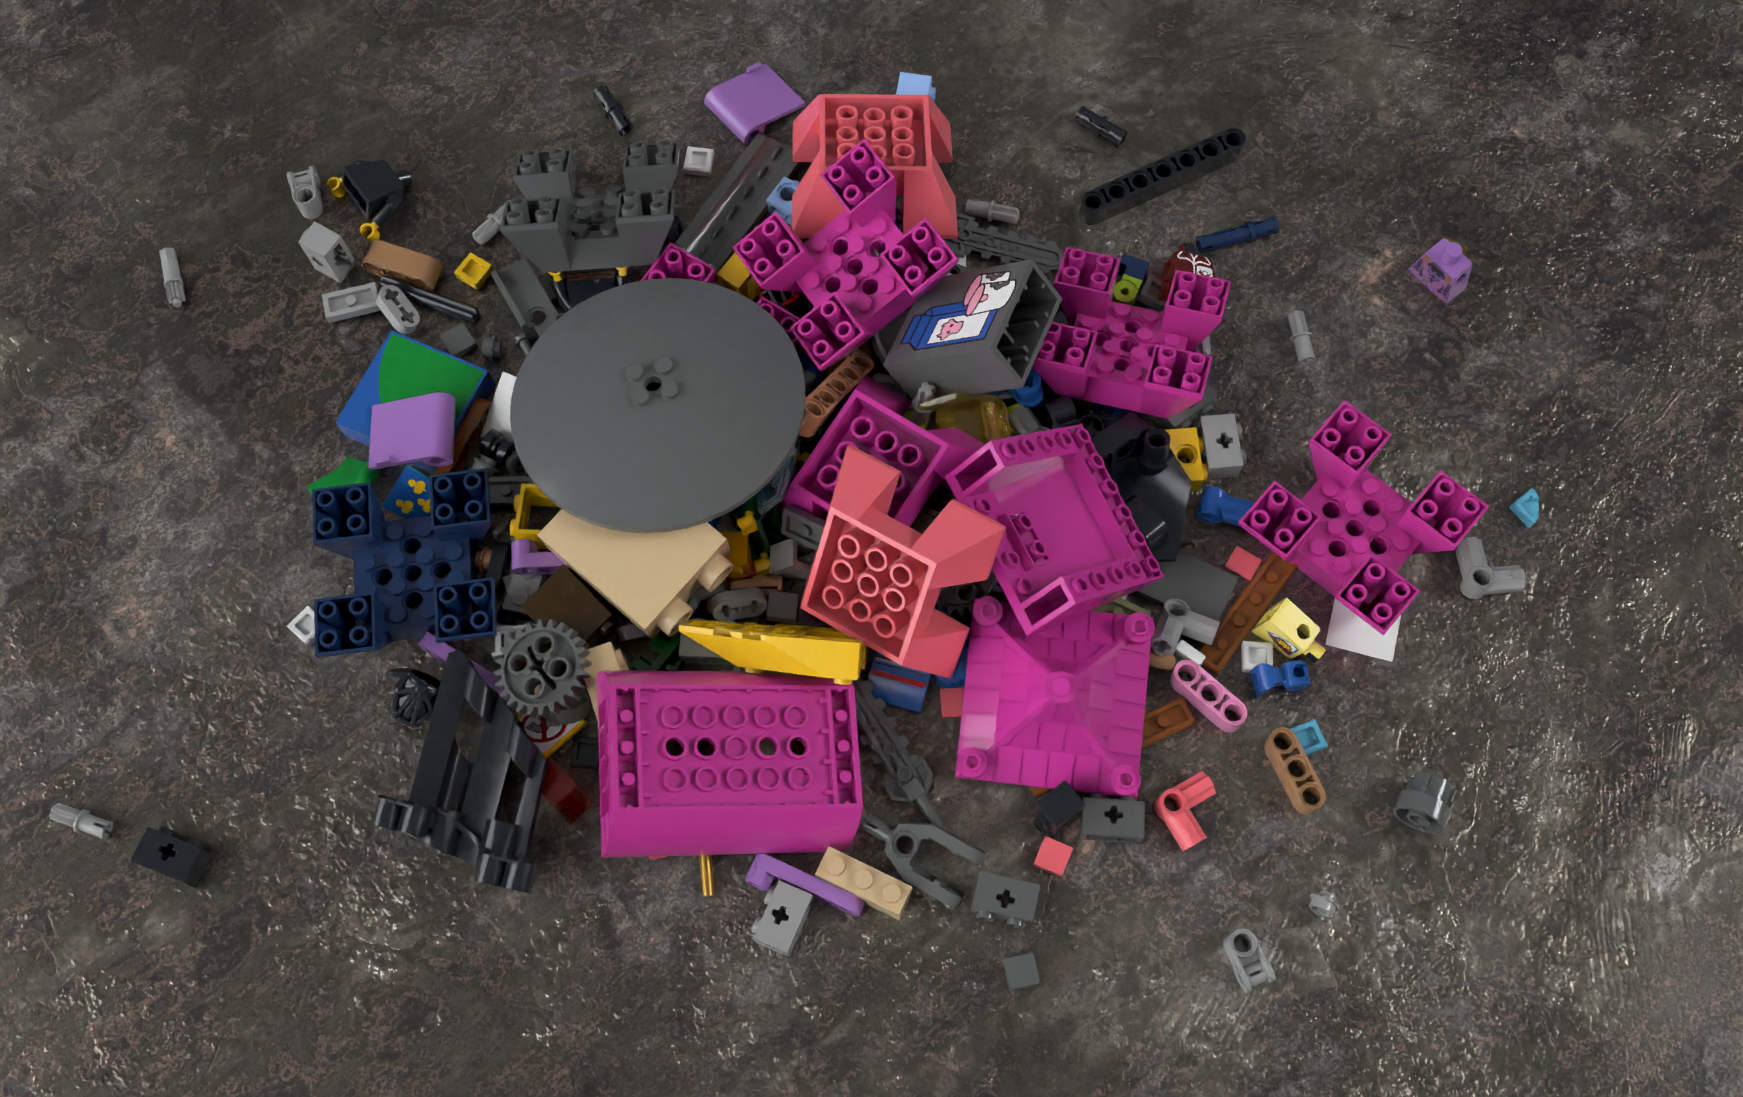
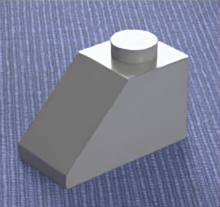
(791, 559)

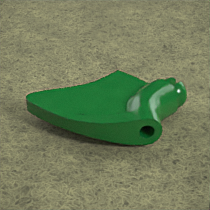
(349, 472)

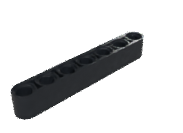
(1153, 185)

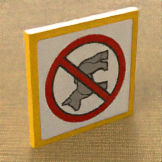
(547, 734)

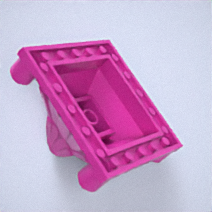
(1055, 701)

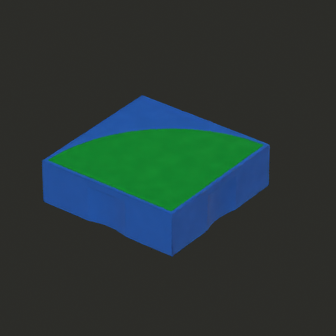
(409, 370)

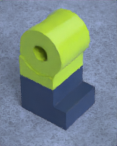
(1134, 273)

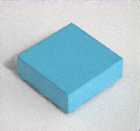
(1310, 737)

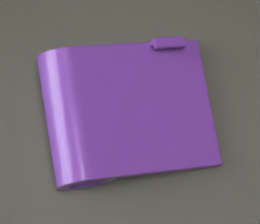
(752, 101)
(413, 431)

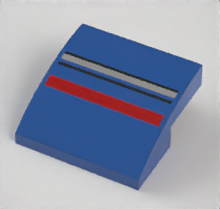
(898, 684)

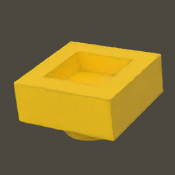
(474, 271)

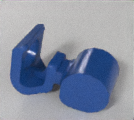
(1292, 676)

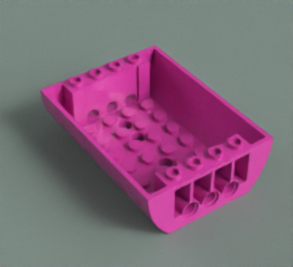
(738, 794)

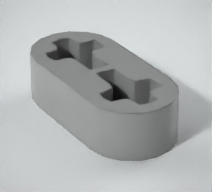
(399, 308)
(738, 604)

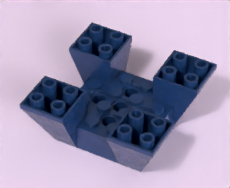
(452, 607)

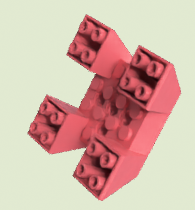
(905, 134)
(885, 578)

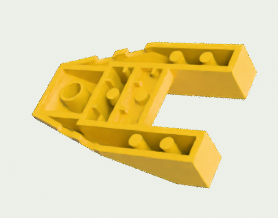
(782, 648)

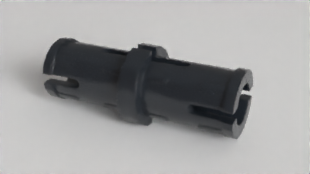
(613, 110)
(1115, 135)

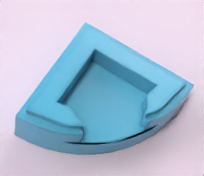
(1527, 508)

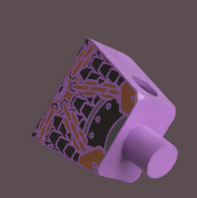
(1443, 270)

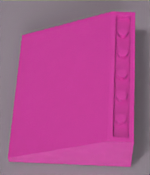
(1066, 525)

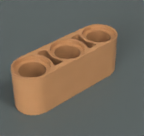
(403, 264)
(1293, 785)

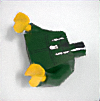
(762, 530)

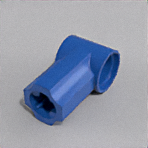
(1218, 506)

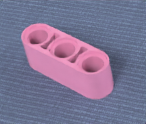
(1212, 710)

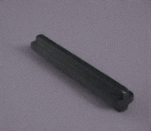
(433, 300)

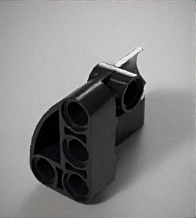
(1147, 480)

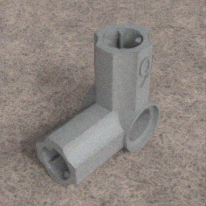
(1493, 579)
(1179, 620)

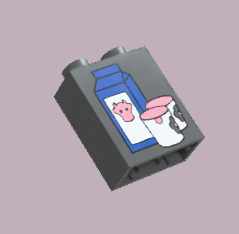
(975, 331)

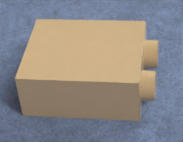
(642, 572)

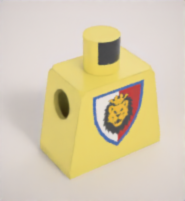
(1290, 631)

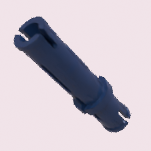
(1248, 232)

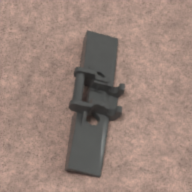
(525, 299)

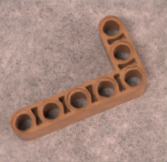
(834, 390)

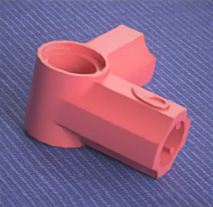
(1185, 795)

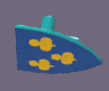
(410, 495)

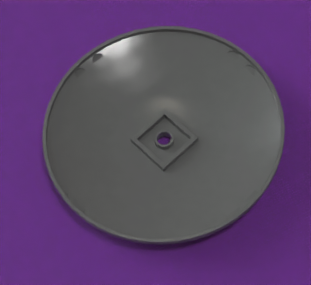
(669, 454)

